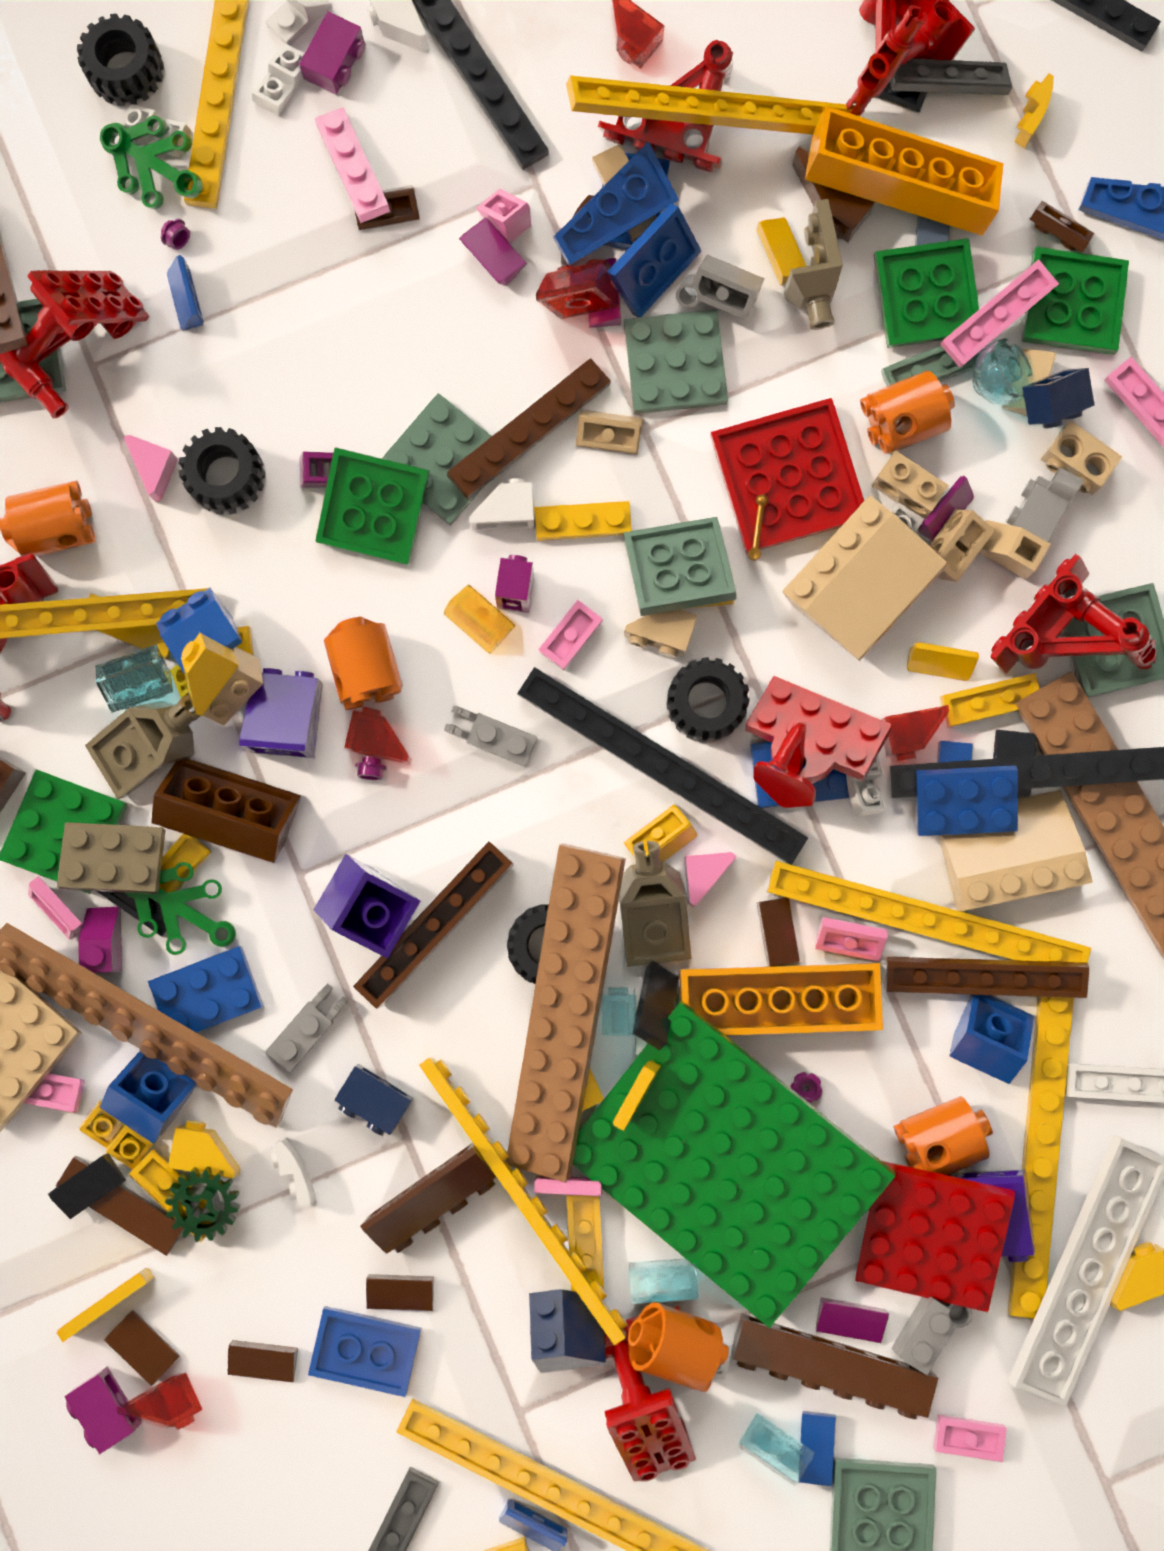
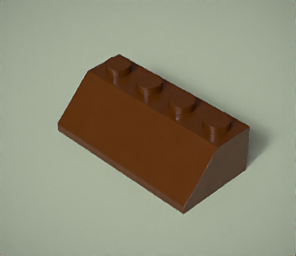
(225, 809)
(428, 1199)

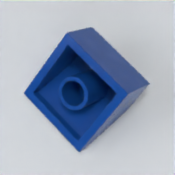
(201, 614)
(993, 1037)
(147, 1096)

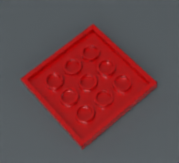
(798, 464)
(936, 1237)

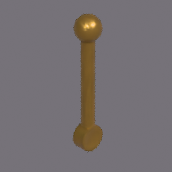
(755, 553)

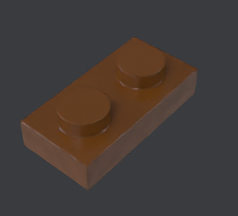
(1050, 220)

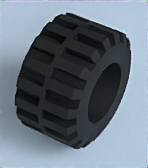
(109, 39)
(209, 449)
(707, 672)
(519, 939)

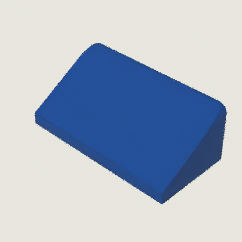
(184, 294)
(533, 1525)

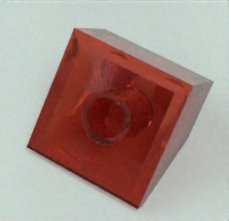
(578, 290)

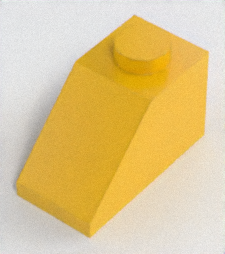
(206, 670)
(199, 1148)
(1141, 1278)

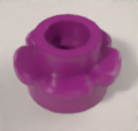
(175, 234)
(370, 768)
(812, 1081)

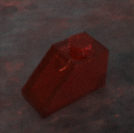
(635, 32)
(912, 731)
(375, 737)
(165, 1404)

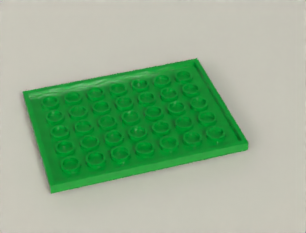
(731, 1166)

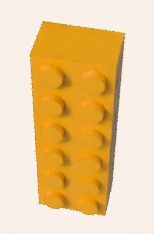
(904, 171)
(786, 998)

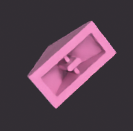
(507, 214)
(153, 464)
(703, 872)

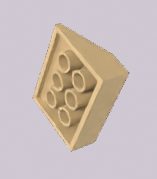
(864, 578)
(1018, 864)

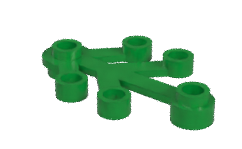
(147, 159)
(173, 905)

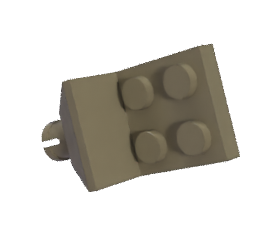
(815, 284)
(143, 743)
(653, 910)

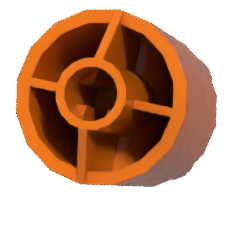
(908, 412)
(47, 520)
(362, 662)
(945, 1137)
(676, 1346)

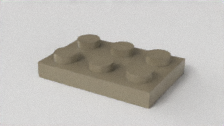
(111, 858)

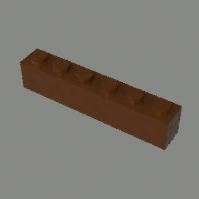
(434, 925)
(833, 1366)

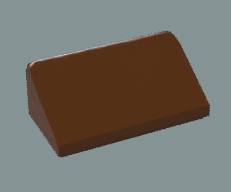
(402, 208)
(778, 932)
(399, 1292)
(141, 1347)
(262, 1360)

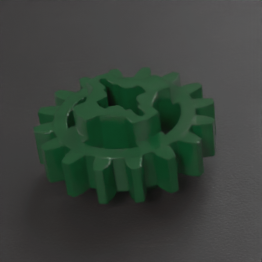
(215, 1210)

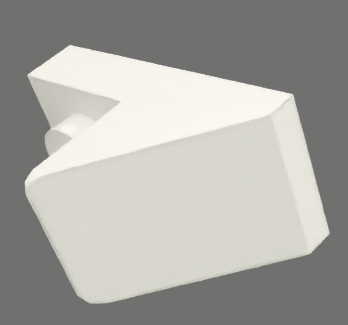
(295, 18)

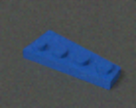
(622, 203)
(1126, 204)

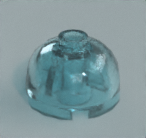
(1001, 373)

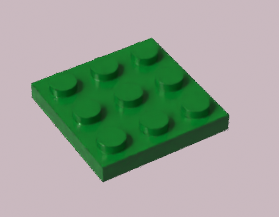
(925, 291)
(1084, 306)
(372, 505)
(39, 825)

